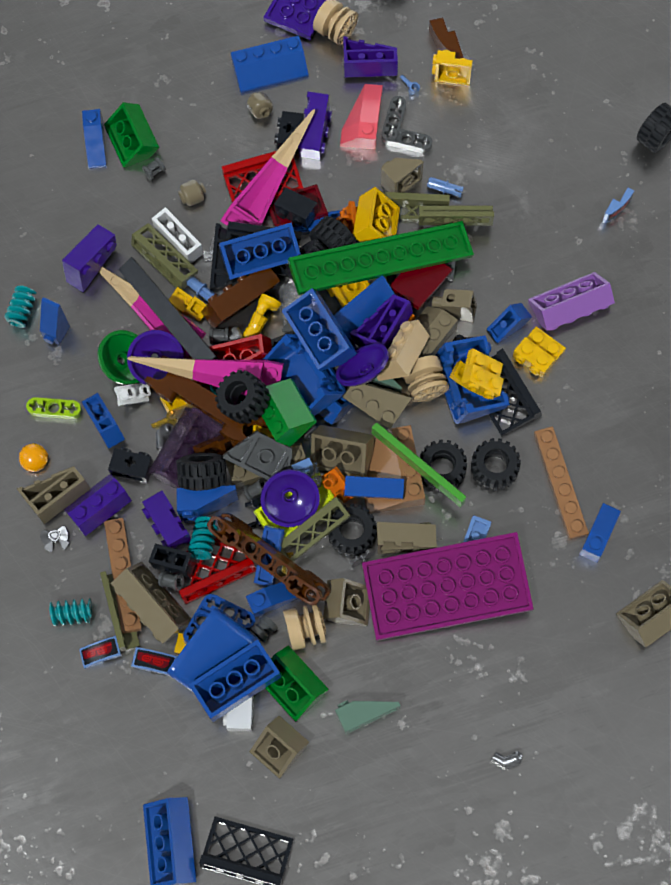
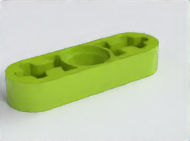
(59, 414)

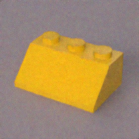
(375, 216)

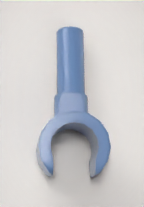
(410, 85)

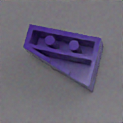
(369, 59)
(312, 142)
(88, 257)
(384, 323)
(166, 521)

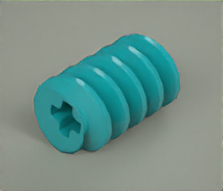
(19, 305)
(202, 539)
(71, 612)

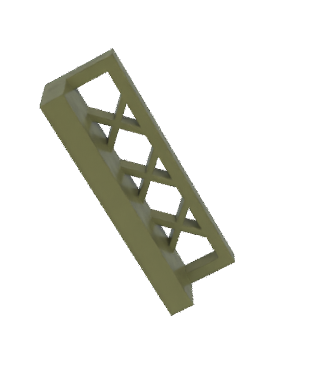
(413, 200)
(450, 214)
(157, 258)
(310, 526)
(125, 641)

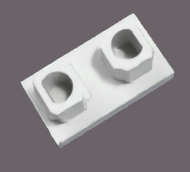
(132, 394)

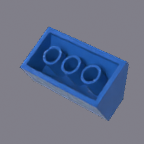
(269, 64)
(259, 250)
(363, 305)
(319, 331)
(235, 680)
(169, 842)

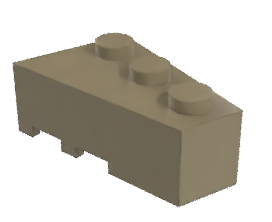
(378, 402)
(54, 494)
(405, 537)

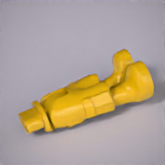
(258, 320)

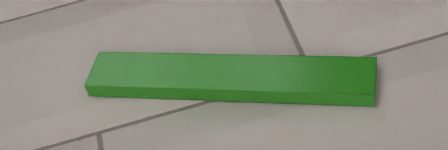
(418, 464)

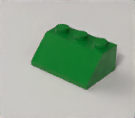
(131, 134)
(287, 412)
(298, 686)

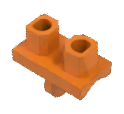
(348, 216)
(335, 482)

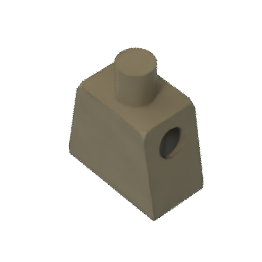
(458, 303)

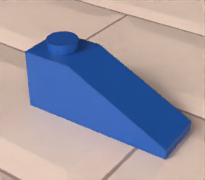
(94, 138)
(53, 322)
(103, 420)
(600, 533)
(269, 599)

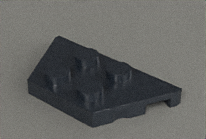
(219, 275)

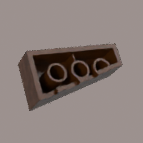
(238, 296)

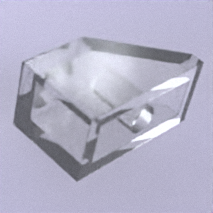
(287, 295)

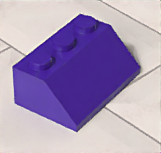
(98, 504)

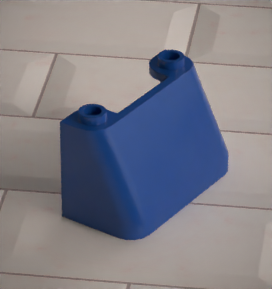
(316, 386)
(464, 403)
(211, 645)

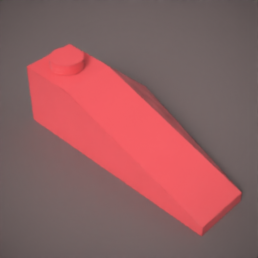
(362, 123)

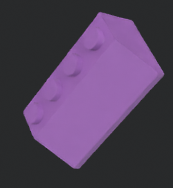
(572, 301)

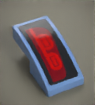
(617, 207)
(100, 651)
(152, 660)

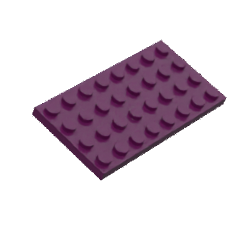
(447, 586)

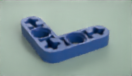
(204, 610)

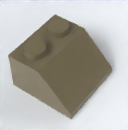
(401, 174)
(347, 602)
(279, 746)

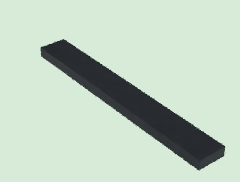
(166, 311)

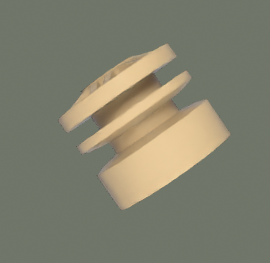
(335, 21)
(426, 379)
(304, 626)

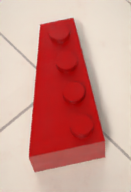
(247, 348)

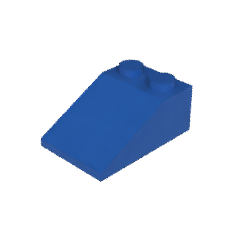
(205, 502)

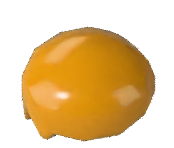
(33, 457)

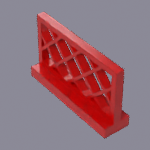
(254, 165)
(220, 578)

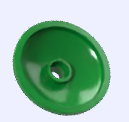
(112, 348)

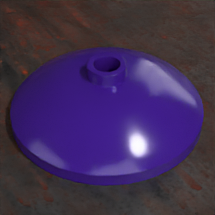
(151, 343)
(363, 366)
(294, 509)

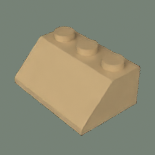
(404, 350)

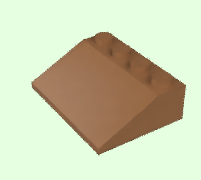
(389, 465)

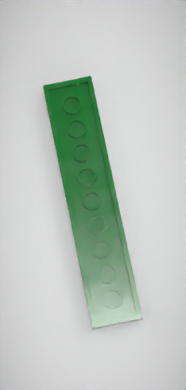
(380, 257)

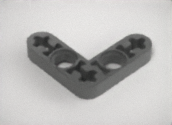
(397, 133)

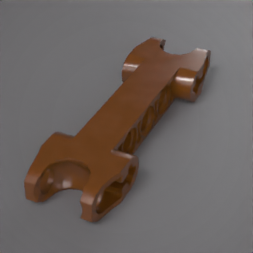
(202, 399)
(297, 581)

